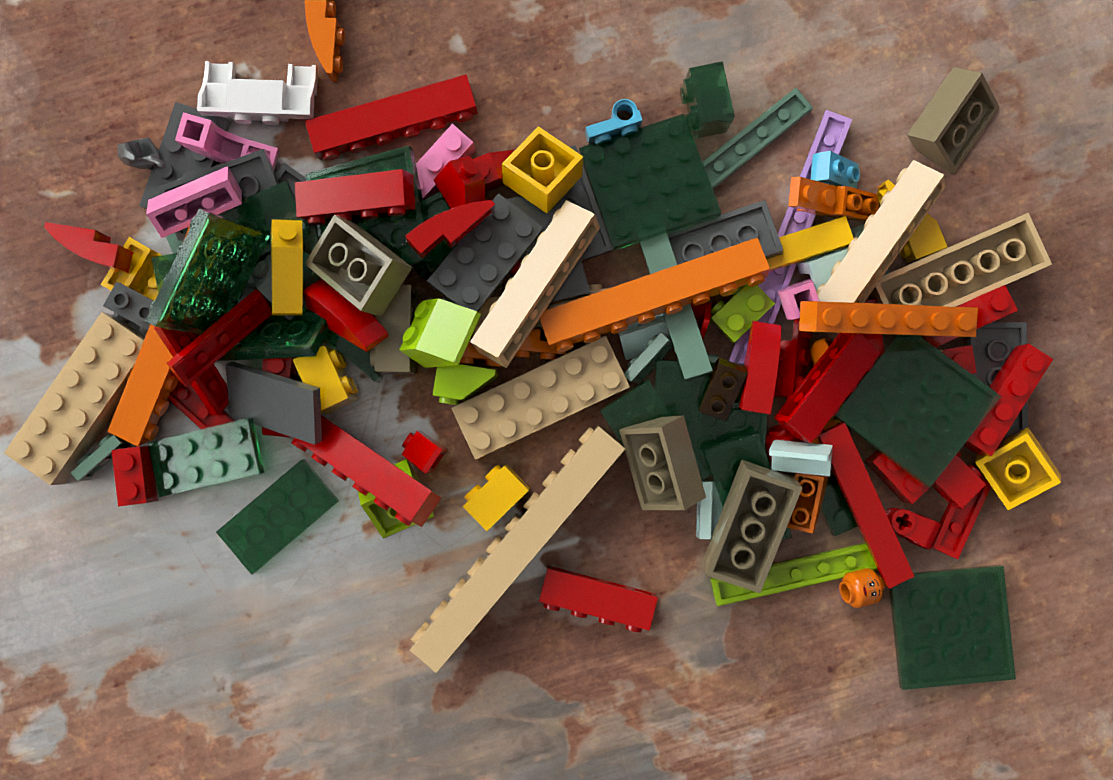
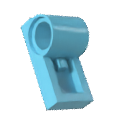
(606, 129)
(834, 169)

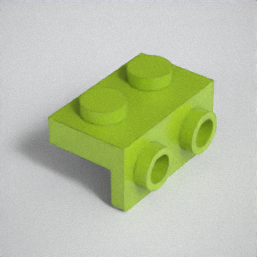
(740, 310)

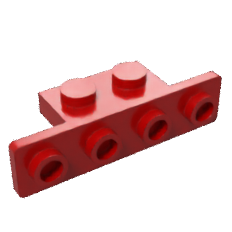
(793, 362)

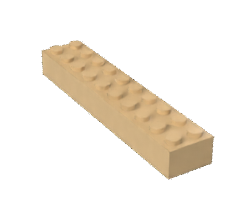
(514, 551)

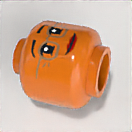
(861, 588)

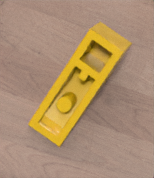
(287, 267)

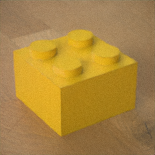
(542, 169)
(328, 373)
(1019, 469)
(496, 497)

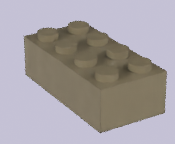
(751, 526)

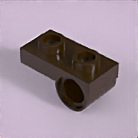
(723, 388)

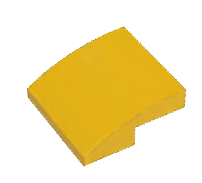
(141, 272)

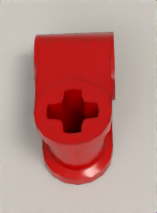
(914, 527)

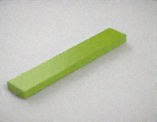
(799, 573)

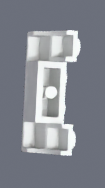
(257, 99)

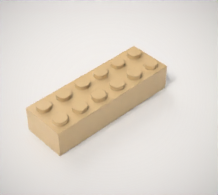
(967, 267)
(540, 397)
(78, 402)

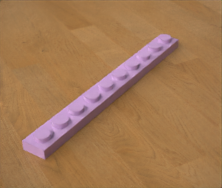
(829, 137)

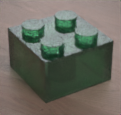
(707, 100)

